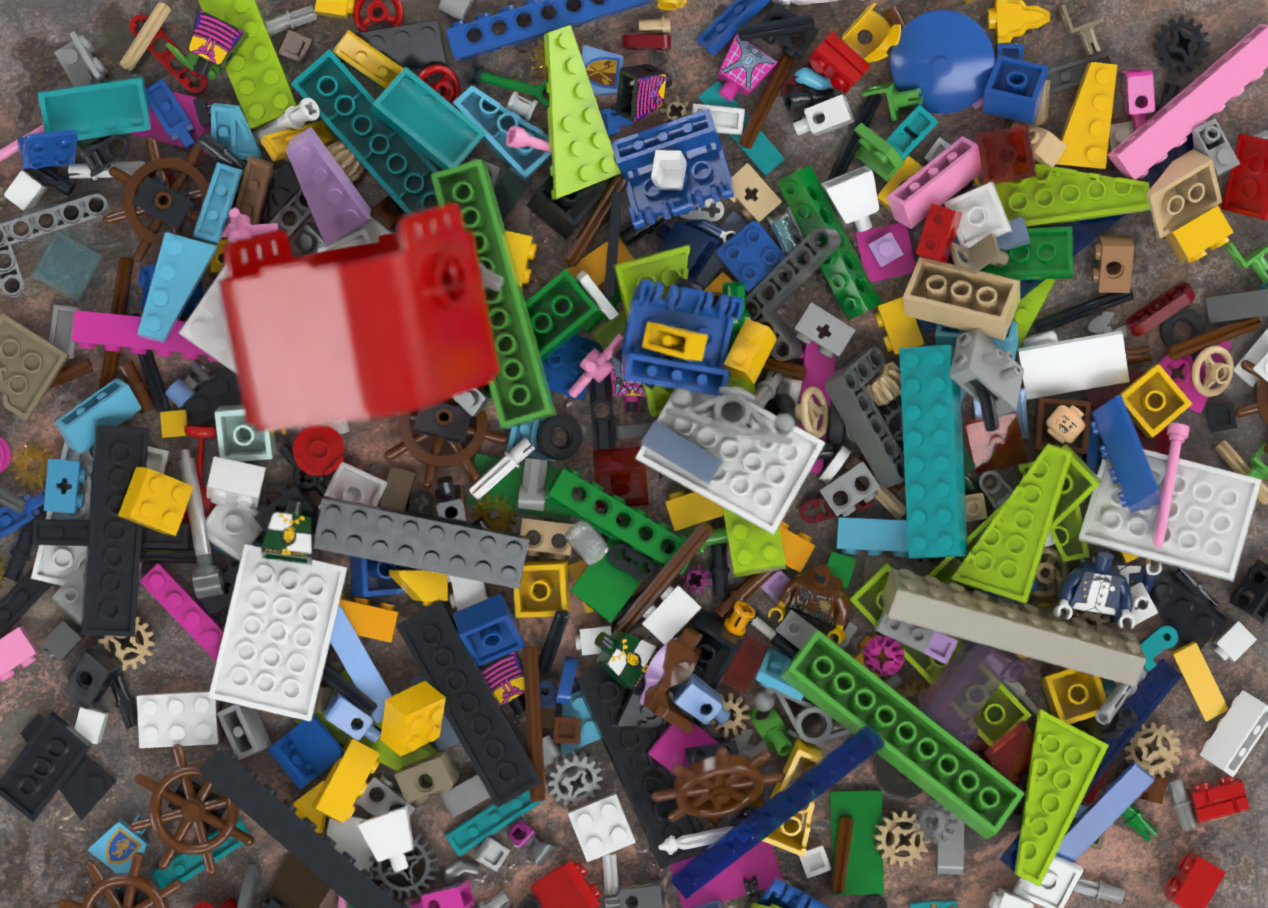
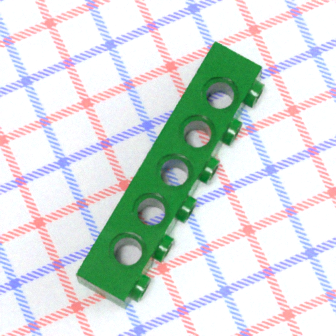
(843, 266)
(561, 495)

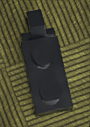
(1121, 720)

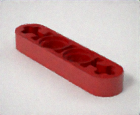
(166, 57)

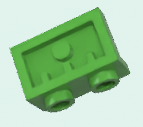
(877, 153)

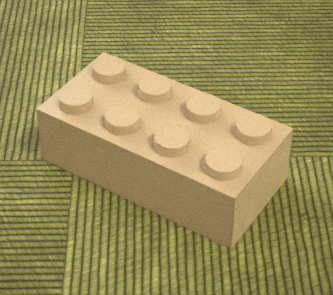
(961, 298)

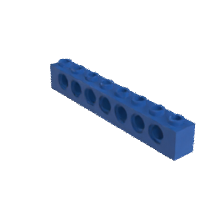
(464, 49)

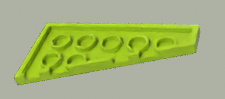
(575, 125)
(1057, 781)

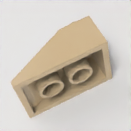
(1183, 192)

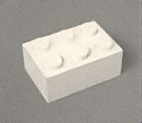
(178, 719)

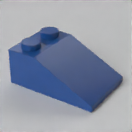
(373, 577)

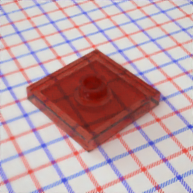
(997, 447)

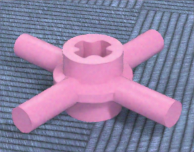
(240, 227)
(596, 366)

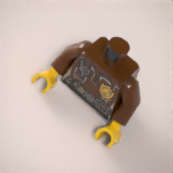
(817, 597)

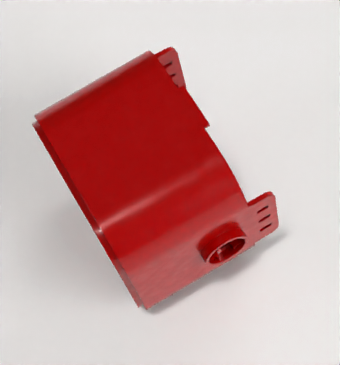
(357, 324)

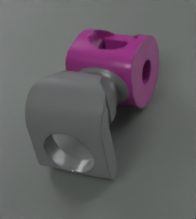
(525, 836)

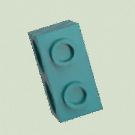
(912, 131)

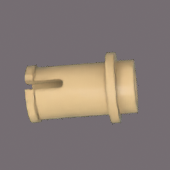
(655, 26)

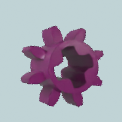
(693, 587)

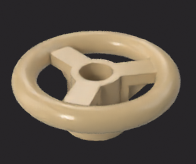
(1215, 372)
(809, 413)
(1053, 556)

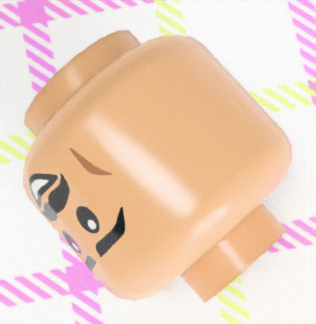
(1065, 424)

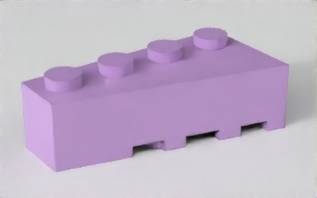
(328, 191)

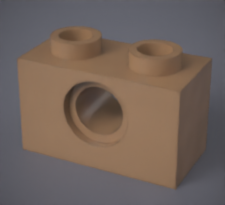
(1116, 277)

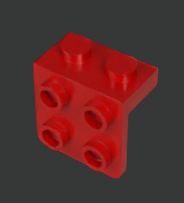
(567, 888)

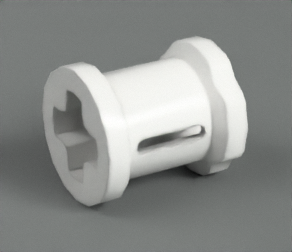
(522, 106)

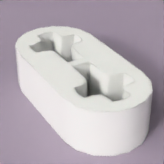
(705, 215)

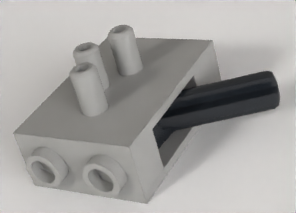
(987, 375)

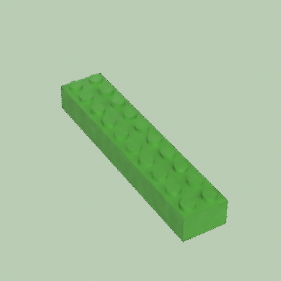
(521, 386)
(911, 738)

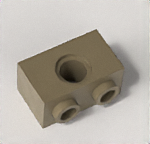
(437, 766)

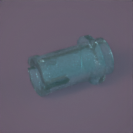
(784, 235)

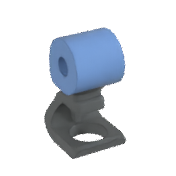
(184, 389)

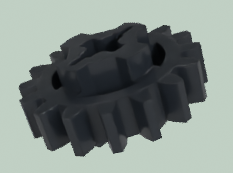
(1176, 35)

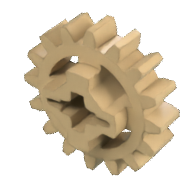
(140, 648)
(1147, 741)
(893, 845)

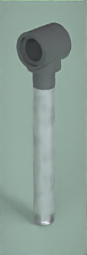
(207, 577)

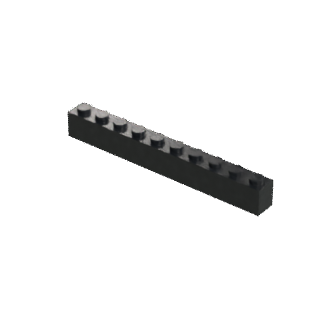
(294, 833)

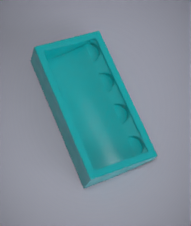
(97, 108)
(427, 120)

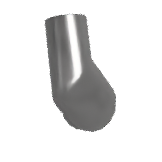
(457, 869)

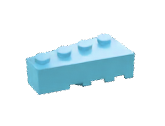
(496, 123)
(175, 278)

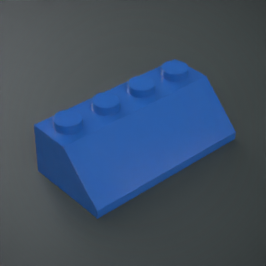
(1125, 455)

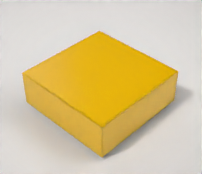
(173, 423)

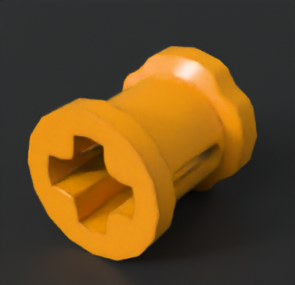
(745, 616)

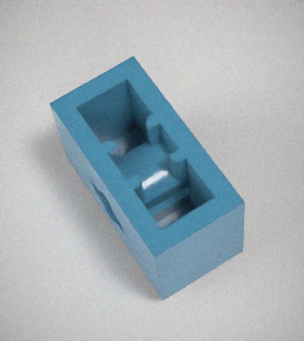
(59, 472)

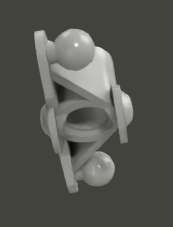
(732, 396)
(765, 701)

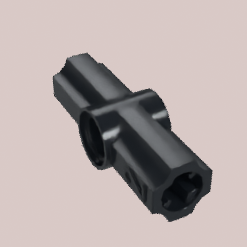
(602, 428)

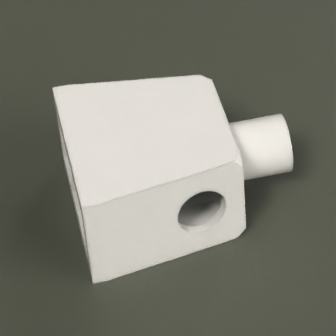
(836, 112)
(854, 196)
(389, 836)

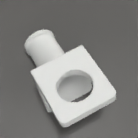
(1141, 604)

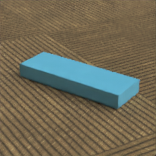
(217, 203)

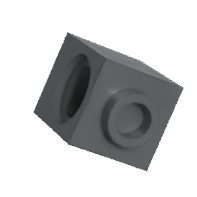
(62, 641)

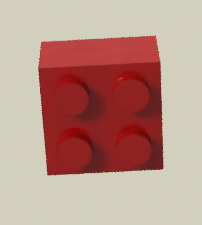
(1193, 882)

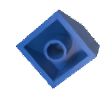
(1015, 89)
(488, 629)

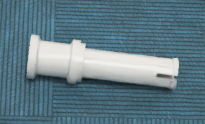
(292, 118)

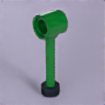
(477, 75)

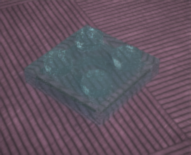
(67, 266)

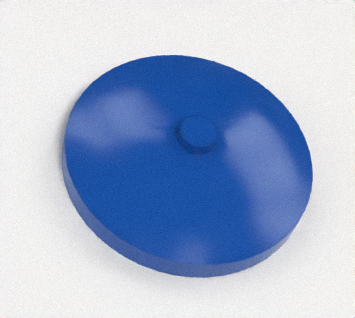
(945, 58)

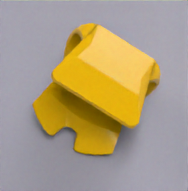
(882, 35)

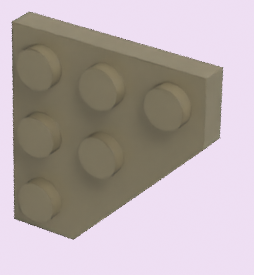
(26, 366)

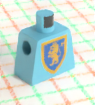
(119, 846)

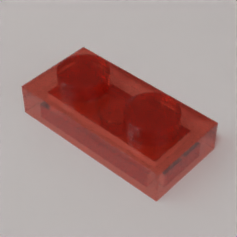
(745, 663)

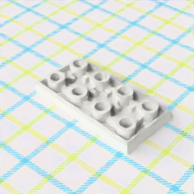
(1074, 365)

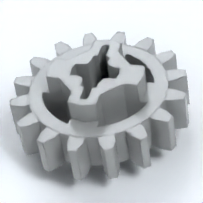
(574, 779)

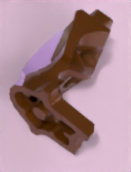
(669, 668)

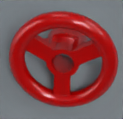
(377, 4)
(447, 90)

